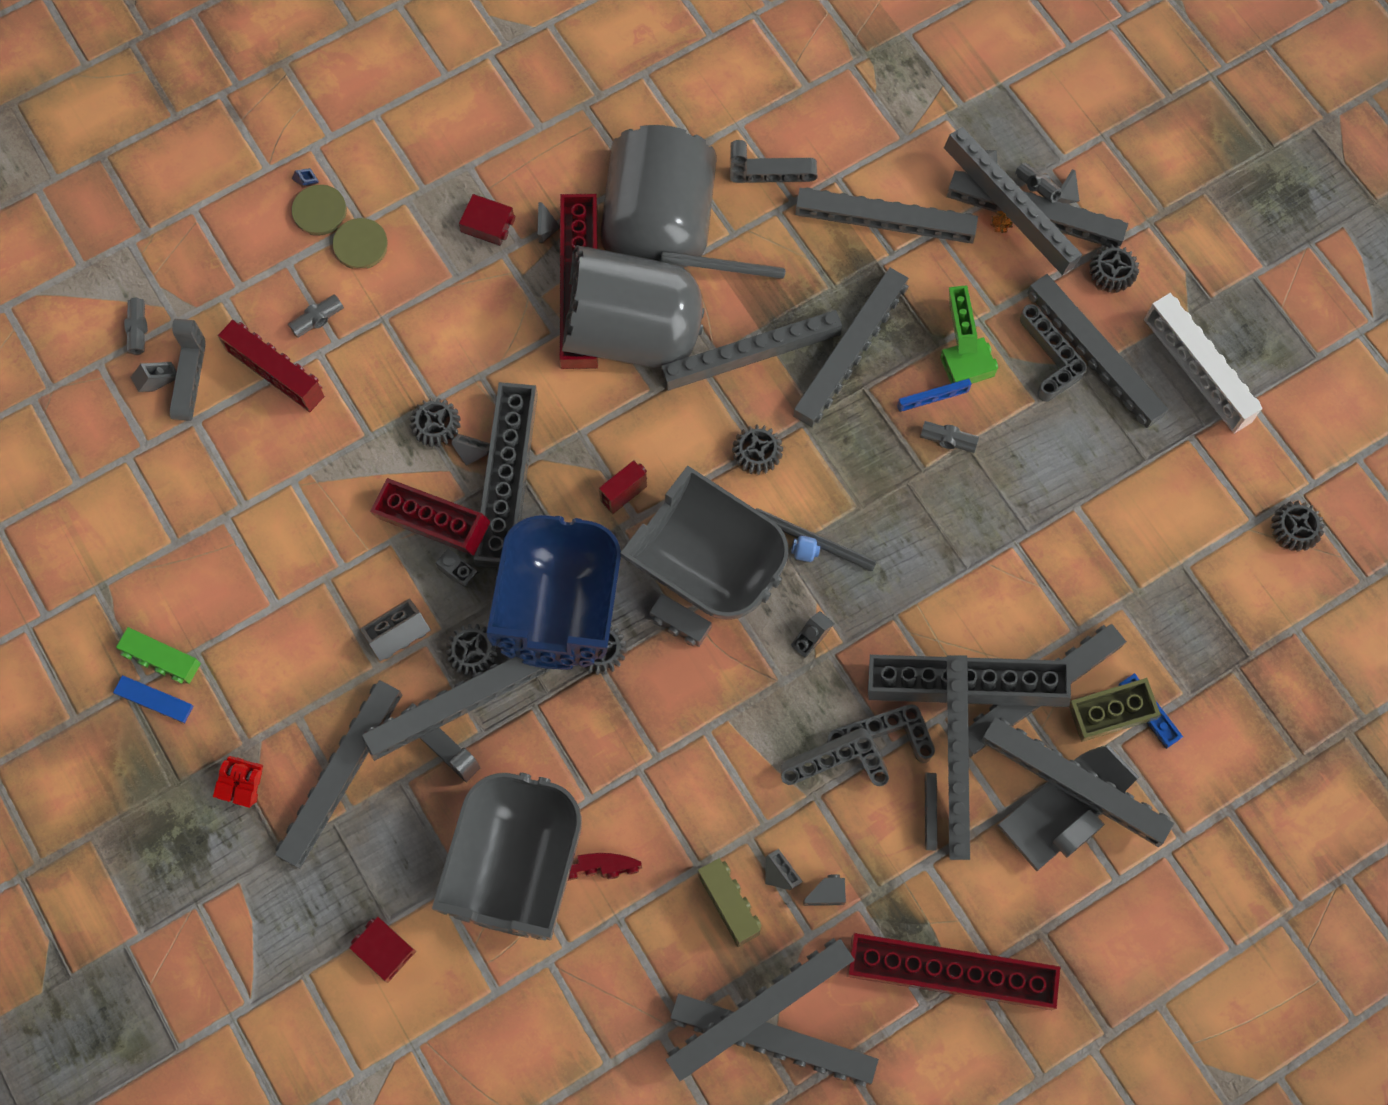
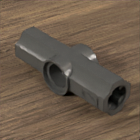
(1039, 182)
(316, 315)
(136, 326)
(949, 436)

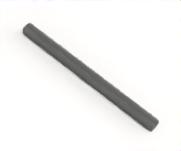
(724, 265)
(824, 543)

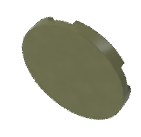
(319, 209)
(360, 243)

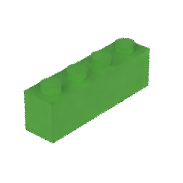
(963, 319)
(158, 655)

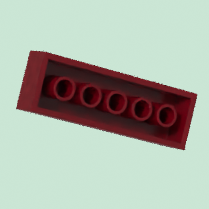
(271, 365)
(430, 516)

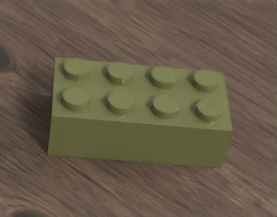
(1114, 709)
(728, 901)

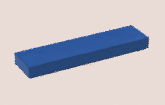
(934, 395)
(153, 699)
(1163, 726)

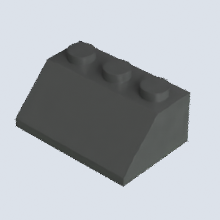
(395, 630)

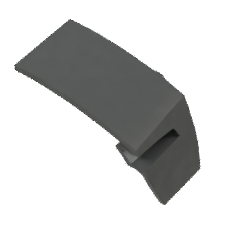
(1056, 820)

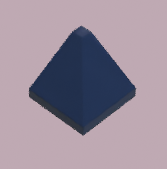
(305, 177)

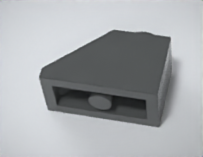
(153, 376)
(828, 892)

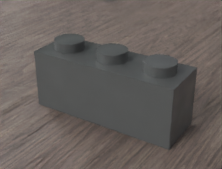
(680, 620)

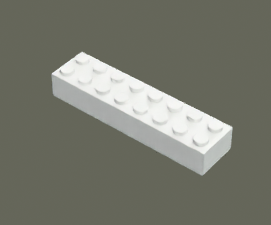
(1202, 363)

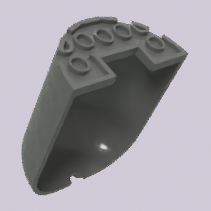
(658, 193)
(631, 309)
(710, 548)
(511, 855)

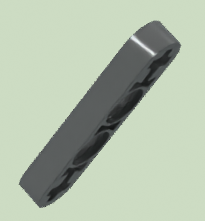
(931, 811)

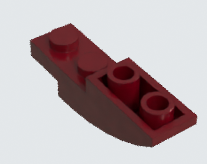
(609, 864)

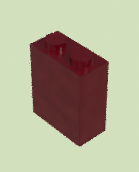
(487, 220)
(623, 486)
(382, 949)

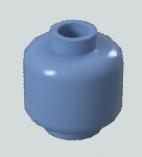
(805, 548)

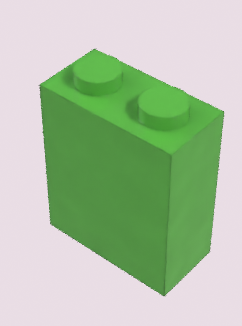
(970, 366)

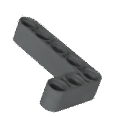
(768, 169)
(1062, 347)
(188, 370)
(885, 728)
(836, 758)
(458, 759)

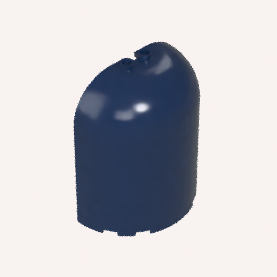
(555, 592)

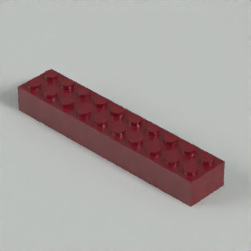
(578, 228)
(954, 971)

